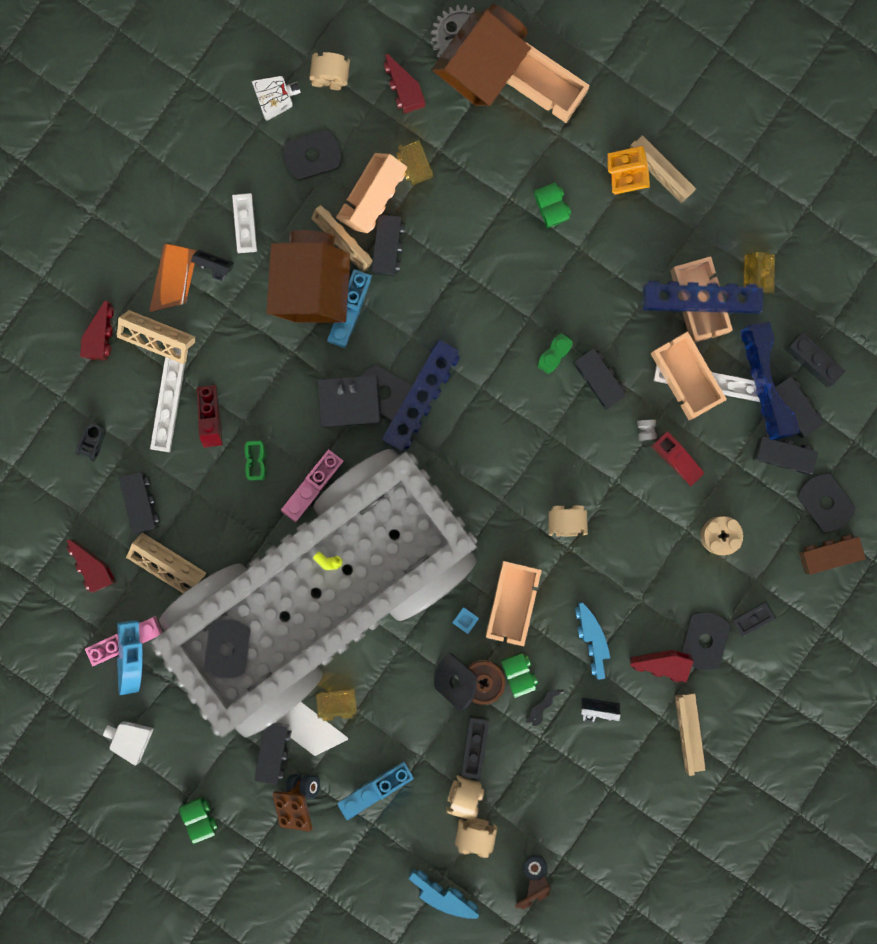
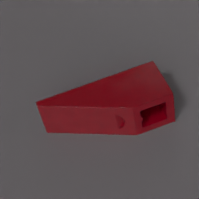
(406, 87)
(96, 337)
(209, 416)
(677, 458)
(94, 570)
(667, 663)

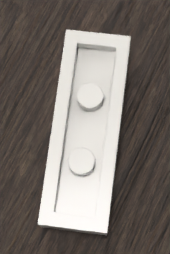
(244, 223)

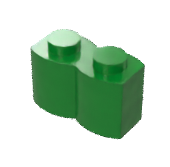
(551, 205)
(558, 349)
(255, 454)
(518, 674)
(197, 819)

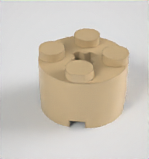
(329, 70)
(567, 521)
(731, 541)
(464, 797)
(475, 837)

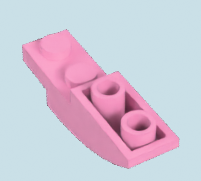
(312, 486)
(109, 647)

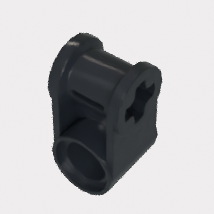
(90, 443)

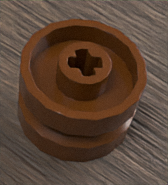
(495, 683)

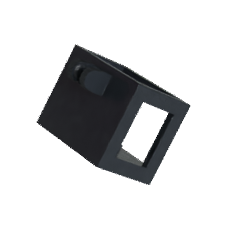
(349, 401)

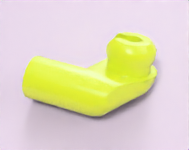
(328, 563)

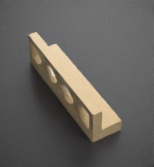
(665, 171)
(154, 331)
(166, 562)
(690, 733)

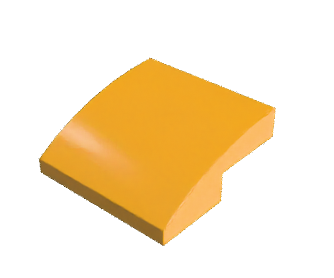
(628, 170)

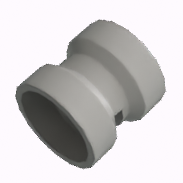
(647, 430)

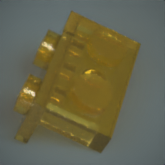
(416, 162)
(760, 270)
(336, 704)

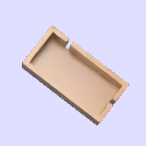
(549, 84)
(372, 192)
(701, 324)
(688, 376)
(513, 603)

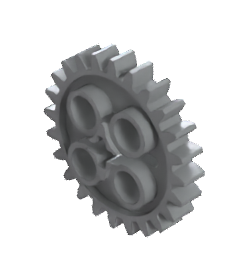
(454, 18)

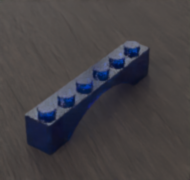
(779, 419)

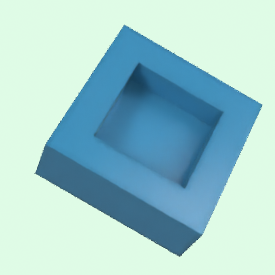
(465, 620)

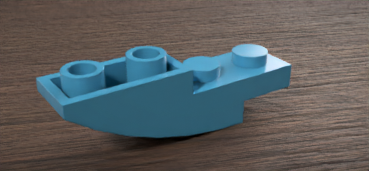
(357, 291)
(591, 631)
(130, 657)
(375, 790)
(448, 901)

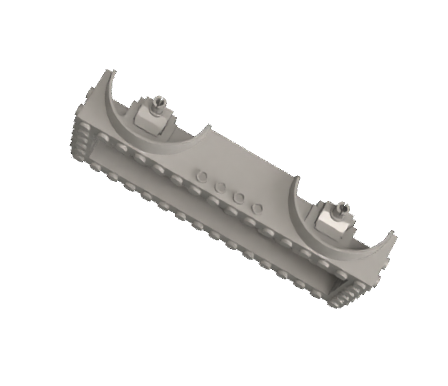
(386, 578)

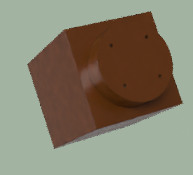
(483, 55)
(308, 279)

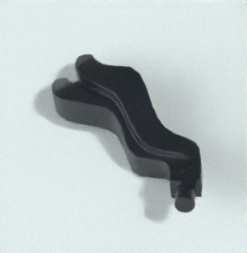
(537, 711)

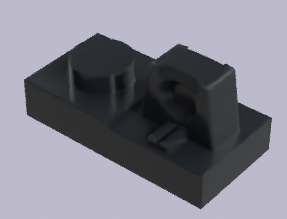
(220, 266)
(754, 619)
(597, 708)

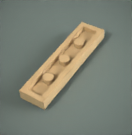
(342, 239)

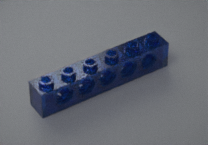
(752, 305)
(441, 351)

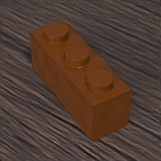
(832, 554)

